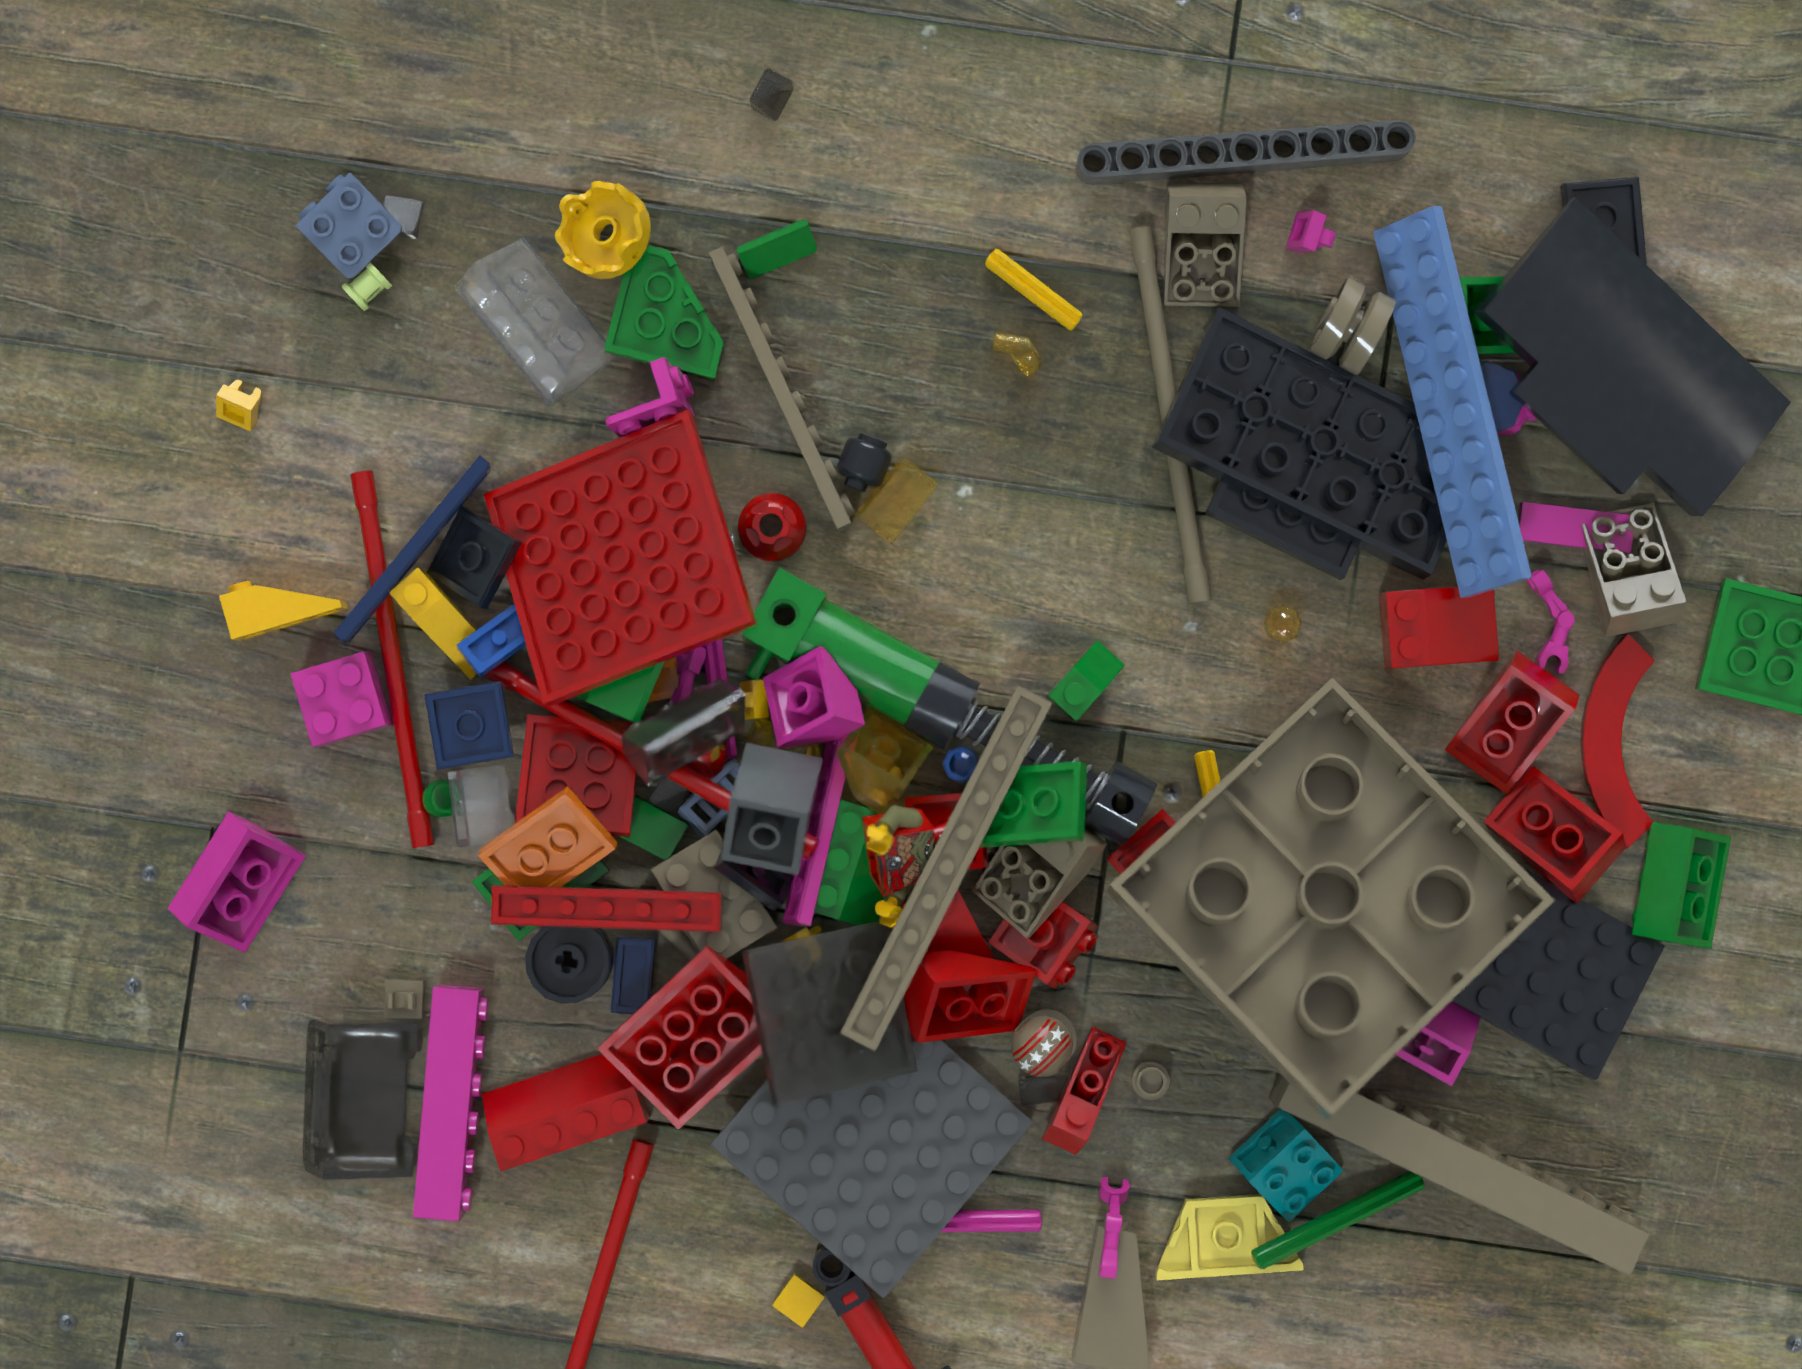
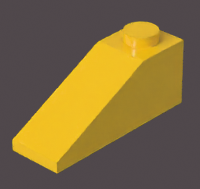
(263, 609)
(435, 615)

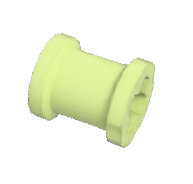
(366, 286)

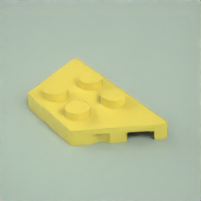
(1217, 1239)

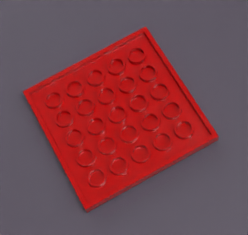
(620, 559)

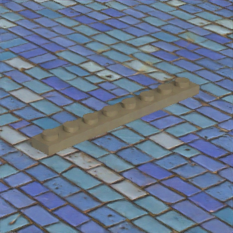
(776, 373)

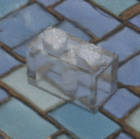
(480, 804)

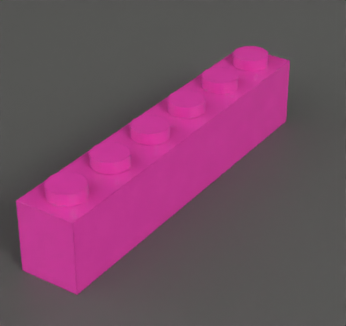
(449, 1102)

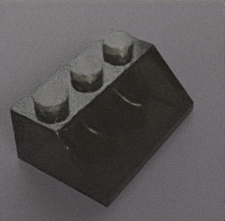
(685, 730)

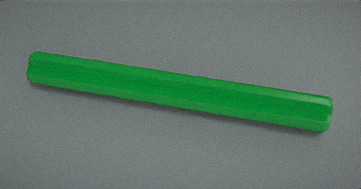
(1337, 1219)

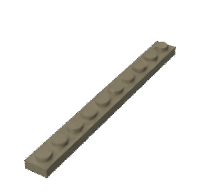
(946, 868)

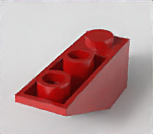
(1084, 1092)

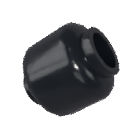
(864, 462)

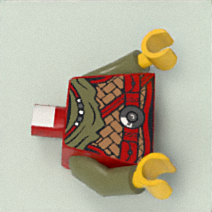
(897, 854)

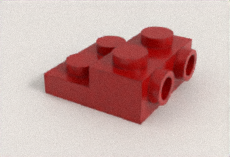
(1051, 946)

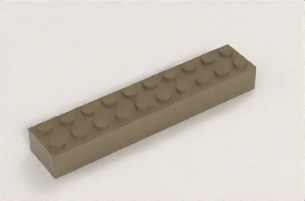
(1479, 1174)

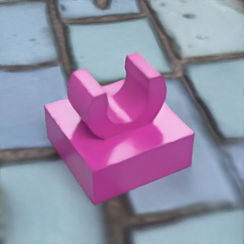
(1308, 233)

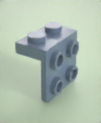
(348, 225)

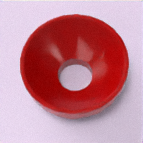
(786, 542)

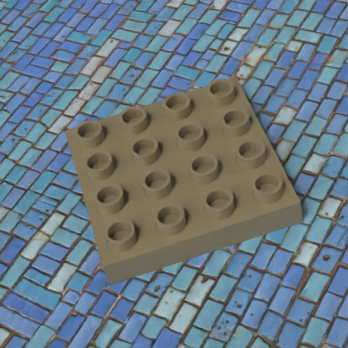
(1329, 897)

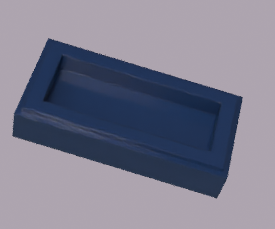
(632, 973)

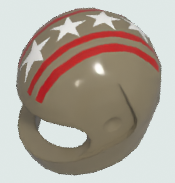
(1043, 1043)

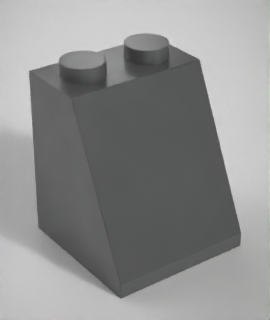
(771, 808)

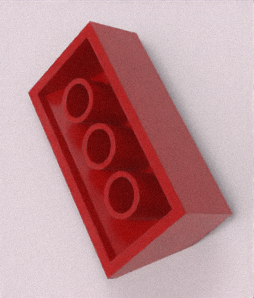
(561, 1110)

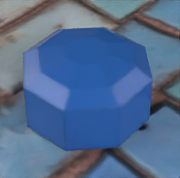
(960, 763)

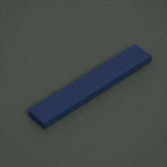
(413, 550)

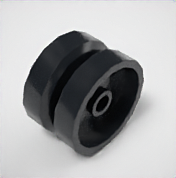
(556, 978)

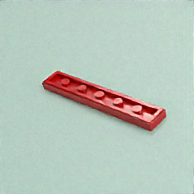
(607, 908)

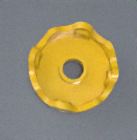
(586, 217)

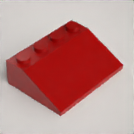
(688, 1037)

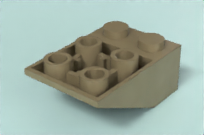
(1203, 244)
(1637, 587)
(1034, 879)

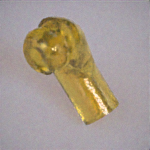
(1021, 350)

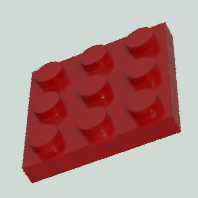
(566, 756)

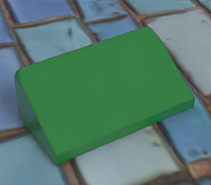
(777, 249)
(655, 829)

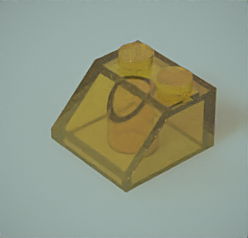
(881, 760)

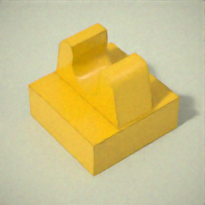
(238, 407)
(755, 699)

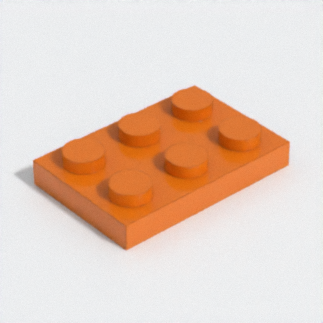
(549, 844)

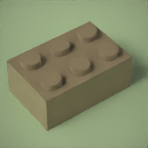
(742, 915)

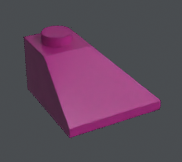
(812, 701)

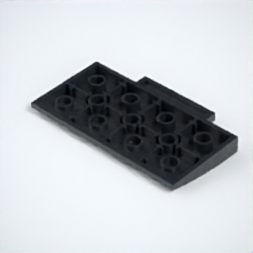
(1627, 365)
(1304, 452)

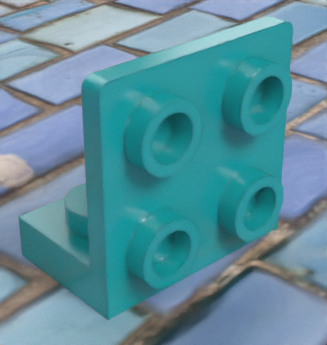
(1285, 1164)

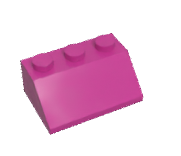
(236, 882)

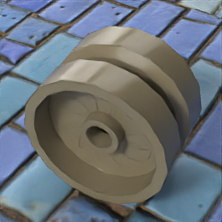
(1356, 327)

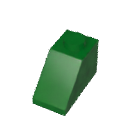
(1085, 681)

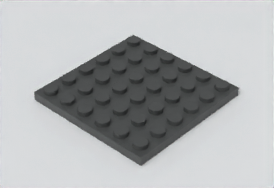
(878, 1161)

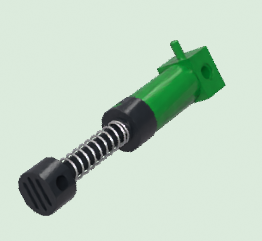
(918, 690)

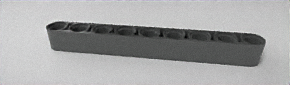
(1260, 142)

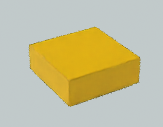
(798, 1300)

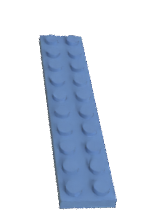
(1452, 403)

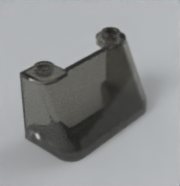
(358, 1098)

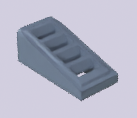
(693, 819)

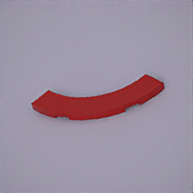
(1603, 734)

